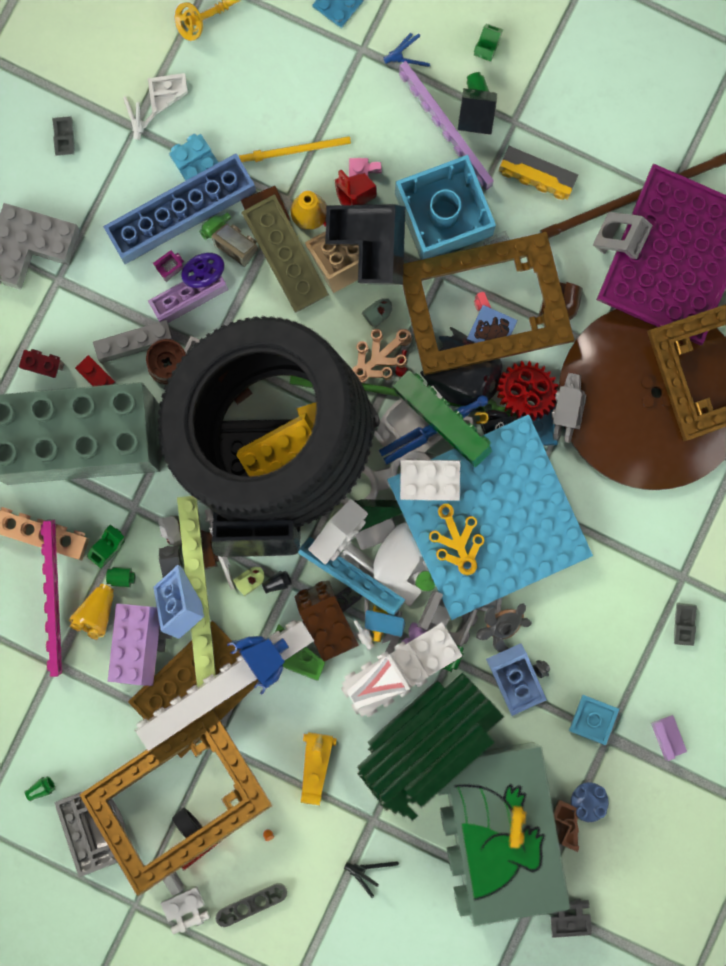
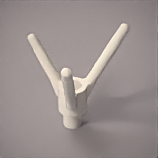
(138, 125)
(364, 634)

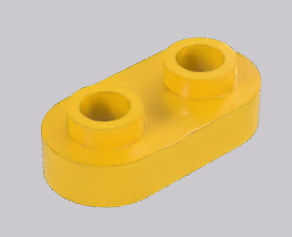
(516, 835)

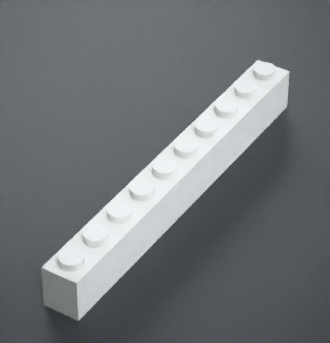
(213, 690)

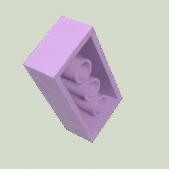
(134, 645)

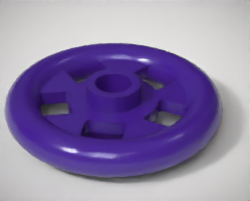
(202, 270)

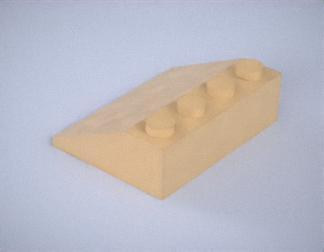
(335, 263)

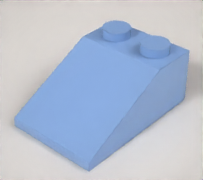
(177, 603)
(516, 679)

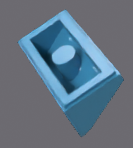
(384, 623)

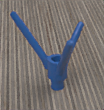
(396, 54)

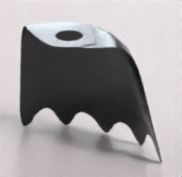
(464, 383)

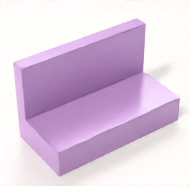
(669, 737)

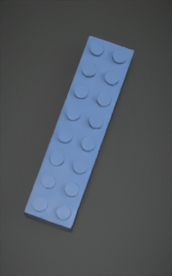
(180, 208)

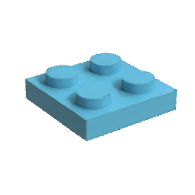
(594, 719)

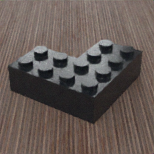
(377, 232)

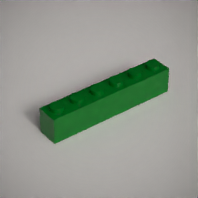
(442, 418)

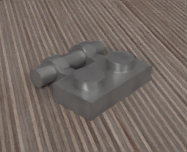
(572, 925)

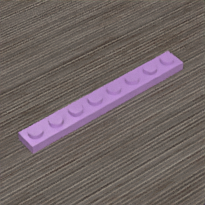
(440, 119)

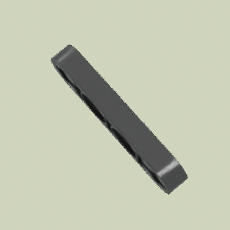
(252, 907)

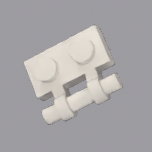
(182, 904)

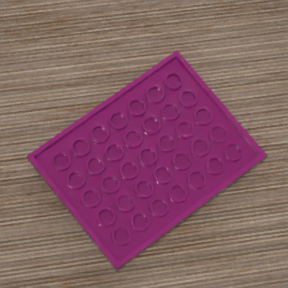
(682, 258)

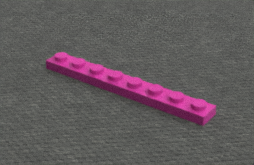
(51, 607)

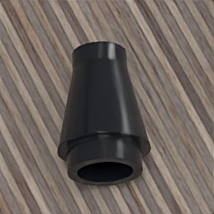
(277, 582)

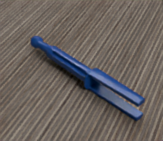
(426, 432)

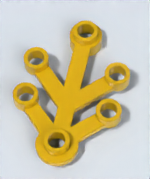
(458, 543)

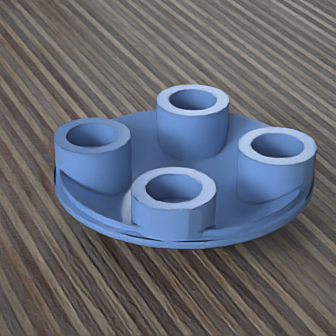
(590, 801)

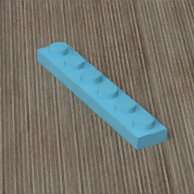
(356, 580)

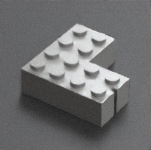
(29, 234)

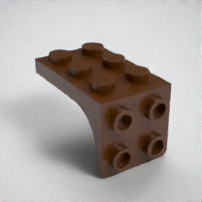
(325, 620)

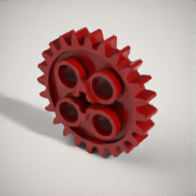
(536, 378)

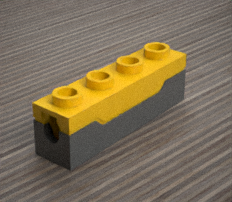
(538, 172)

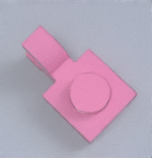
(362, 165)

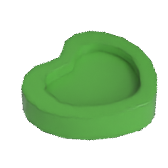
(424, 581)

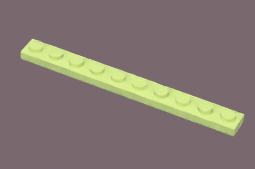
(195, 572)

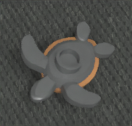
(502, 625)

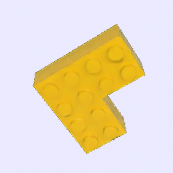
(276, 447)

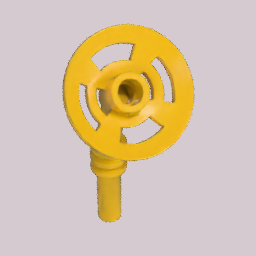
(197, 18)

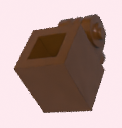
(210, 559)

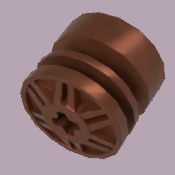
(160, 353)

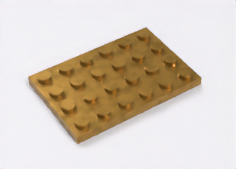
(180, 676)

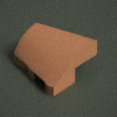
(566, 824)

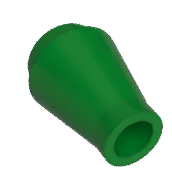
(41, 788)

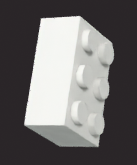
(430, 480)
(339, 532)

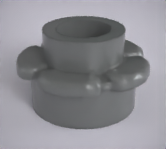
(541, 668)

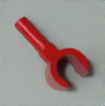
(401, 371)

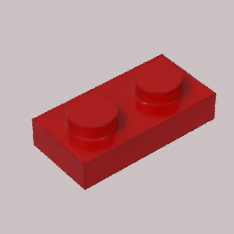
(93, 372)

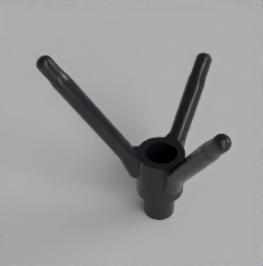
(358, 872)

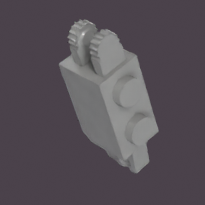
(569, 407)

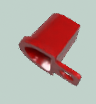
(355, 189)

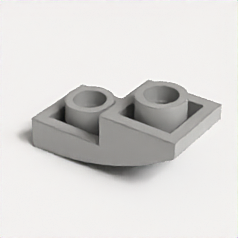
(375, 534)

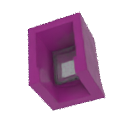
(169, 265)

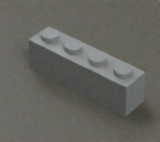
(131, 341)

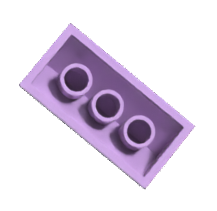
(183, 299)

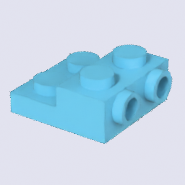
(192, 156)

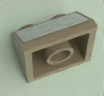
(235, 244)

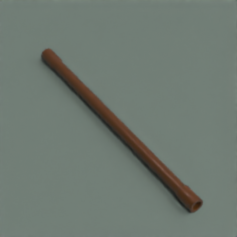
(556, 229)

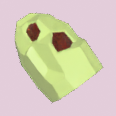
(249, 580)

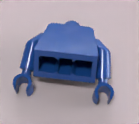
(262, 658)

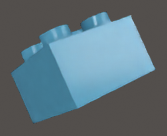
(445, 208)

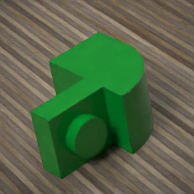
(488, 42)
(106, 546)

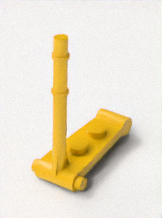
(315, 766)

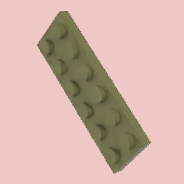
(284, 253)

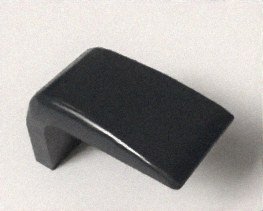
(250, 537)

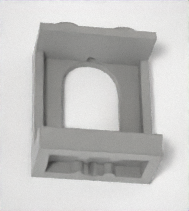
(635, 239)
(425, 621)

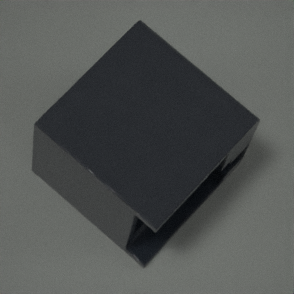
(477, 111)

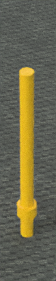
(258, 155)

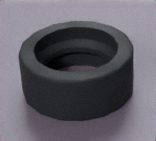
(186, 822)

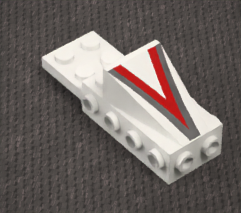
(400, 670)

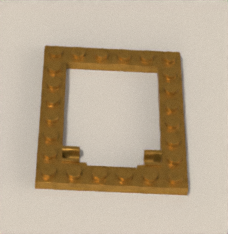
(539, 258)
(666, 350)
(248, 792)

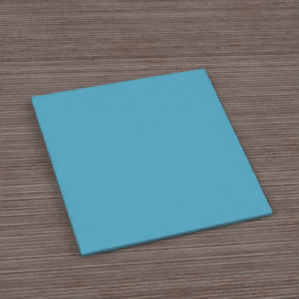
(517, 511)

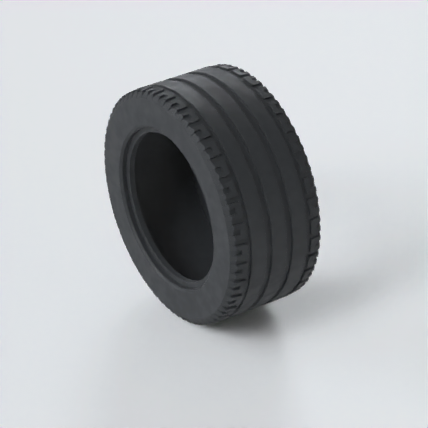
(198, 403)

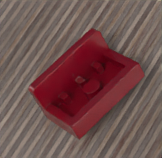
(41, 364)

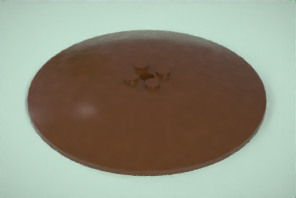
(623, 425)

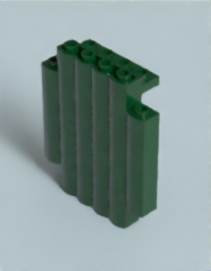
(428, 745)

